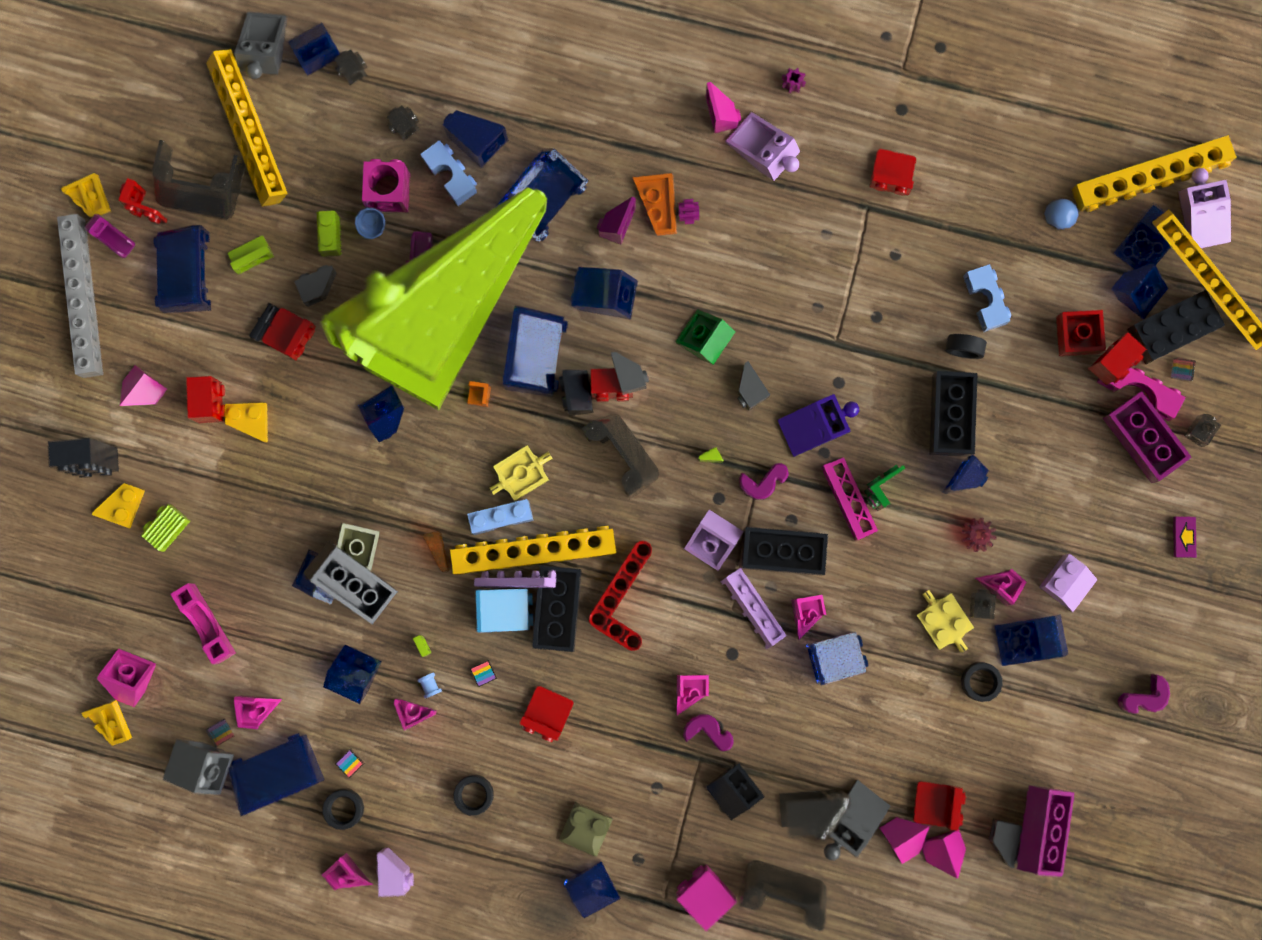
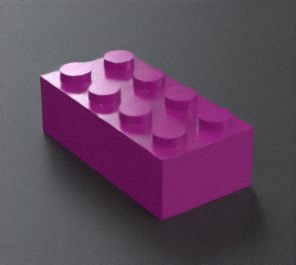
(1147, 437)
(1045, 831)

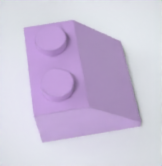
(713, 540)
(1068, 582)
(393, 874)

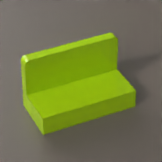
(250, 255)

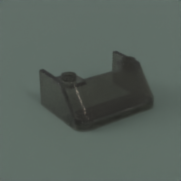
(212, 201)
(812, 812)

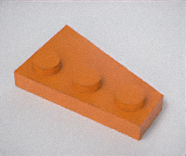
(659, 201)

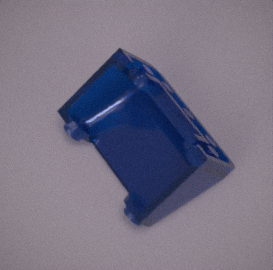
(555, 178)
(181, 270)
(533, 351)
(274, 774)

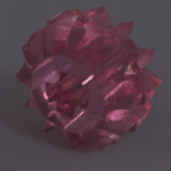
(971, 534)

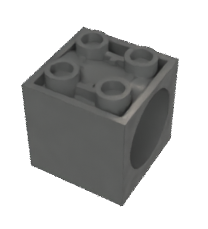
(198, 767)

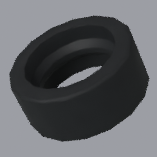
(966, 346)
(994, 692)
(458, 795)
(327, 813)

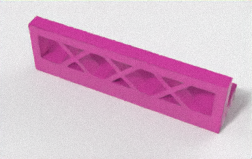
(844, 503)

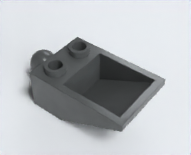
(261, 44)
(858, 822)

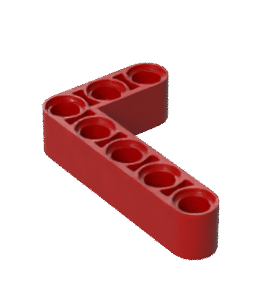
(619, 595)

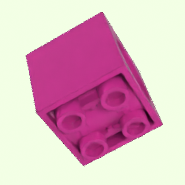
(393, 202)
(705, 896)

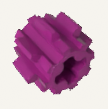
(791, 85)
(688, 211)

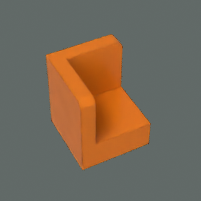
(479, 394)

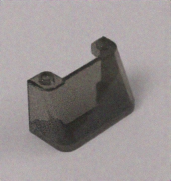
(643, 470)
(787, 886)

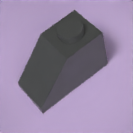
(629, 374)
(751, 388)

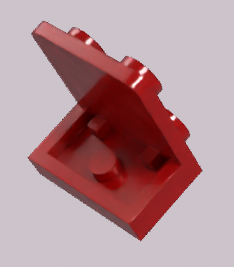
(893, 172)
(132, 197)
(289, 333)
(546, 714)
(939, 805)

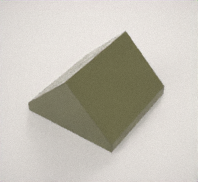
(358, 543)

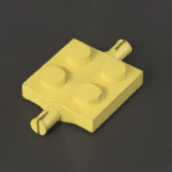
(521, 473)
(945, 621)

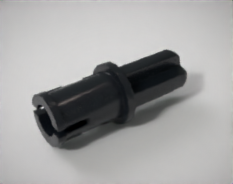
(263, 322)

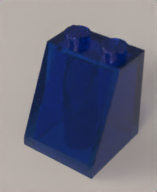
(475, 135)
(604, 292)
(837, 658)

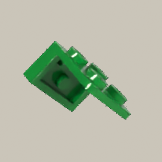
(876, 497)

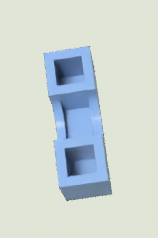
(439, 158)
(984, 281)
(500, 516)

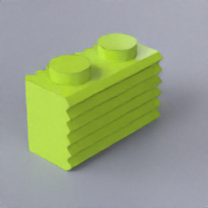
(328, 233)
(164, 527)

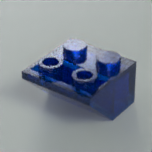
(314, 49)
(352, 674)

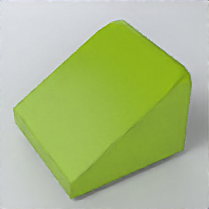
(711, 456)

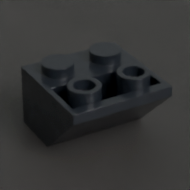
(577, 392)
(735, 791)

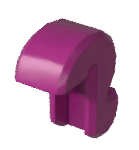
(109, 236)
(420, 244)
(767, 485)
(1155, 702)
(711, 727)

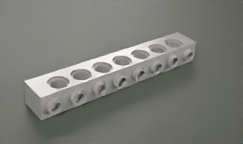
(80, 296)

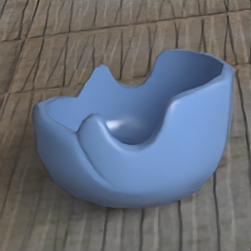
(1061, 213)
(370, 223)

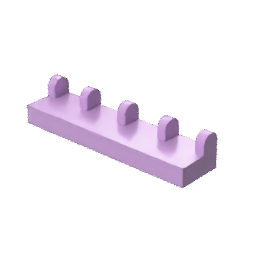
(517, 581)
(754, 608)

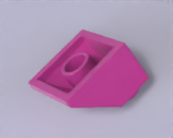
(721, 109)
(126, 677)

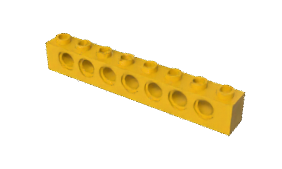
(246, 127)
(1219, 148)
(1210, 277)
(460, 554)

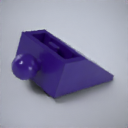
(813, 426)

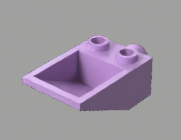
(765, 146)
(1207, 218)

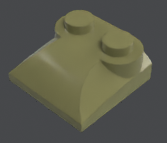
(585, 829)

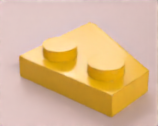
(88, 195)
(248, 418)
(121, 505)
(109, 722)

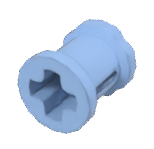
(429, 685)

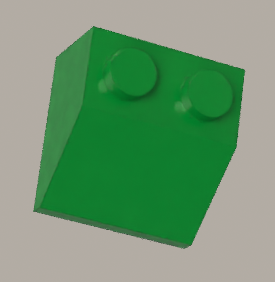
(705, 336)

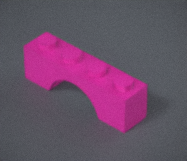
(1164, 399)
(211, 634)

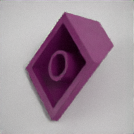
(617, 221)

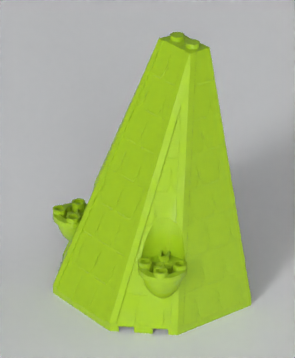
(430, 312)

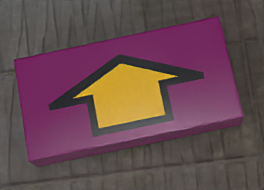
(1184, 537)

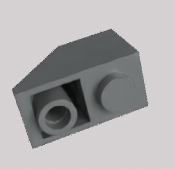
(315, 286)
(1005, 839)

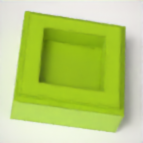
(422, 645)

